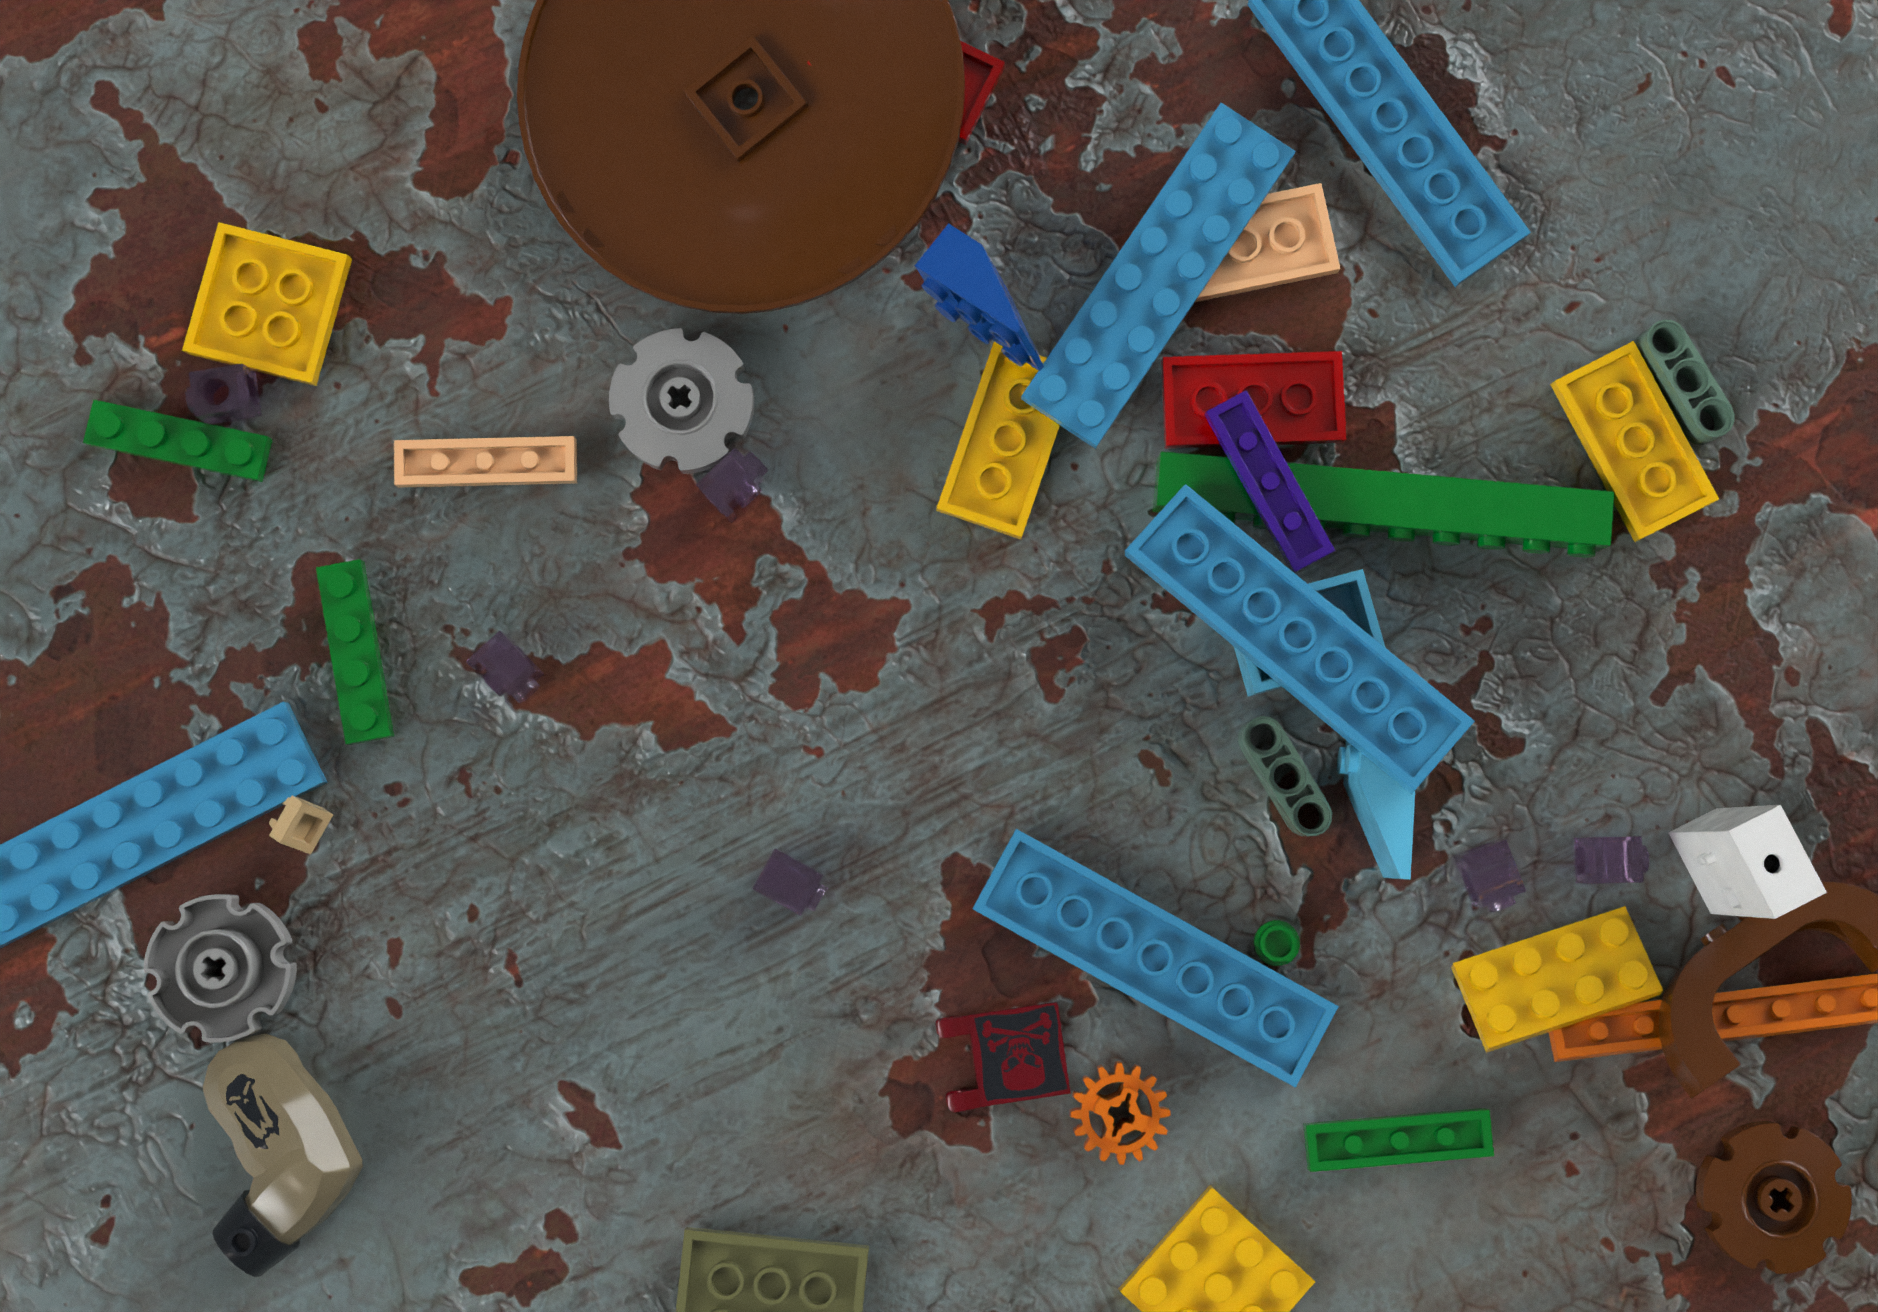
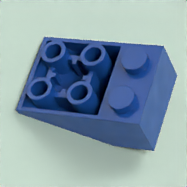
(970, 288)

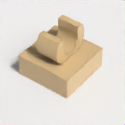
(300, 824)

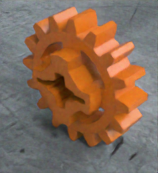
(1139, 1120)

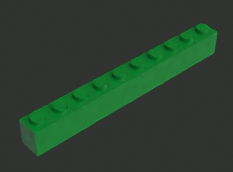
(1411, 505)

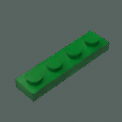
(177, 440)
(355, 652)
(1398, 1139)

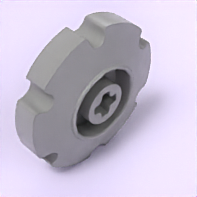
(672, 367)
(185, 967)

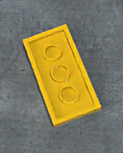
(1634, 441)
(999, 451)
(1556, 979)

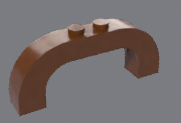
(1685, 1015)

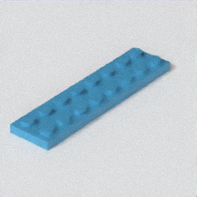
(1395, 130)
(1158, 275)
(1299, 638)
(153, 820)
(1155, 958)

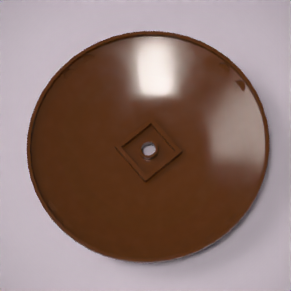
(724, 204)

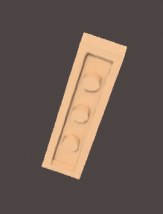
(485, 461)

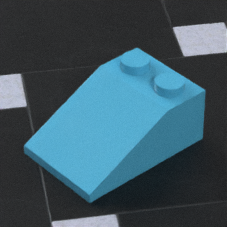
(1382, 810)

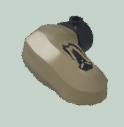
(285, 1139)

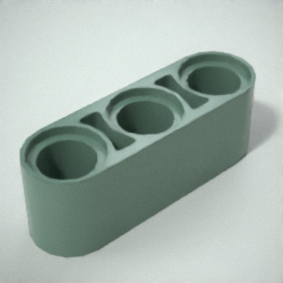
(1705, 391)
(1304, 788)

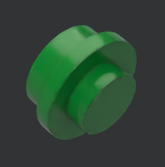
(1276, 943)

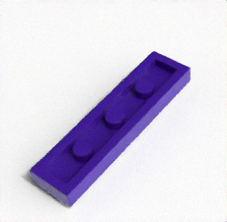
(1269, 482)

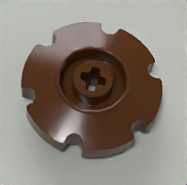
(1808, 1202)

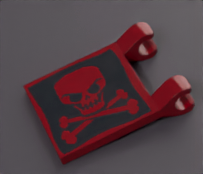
(1014, 1055)

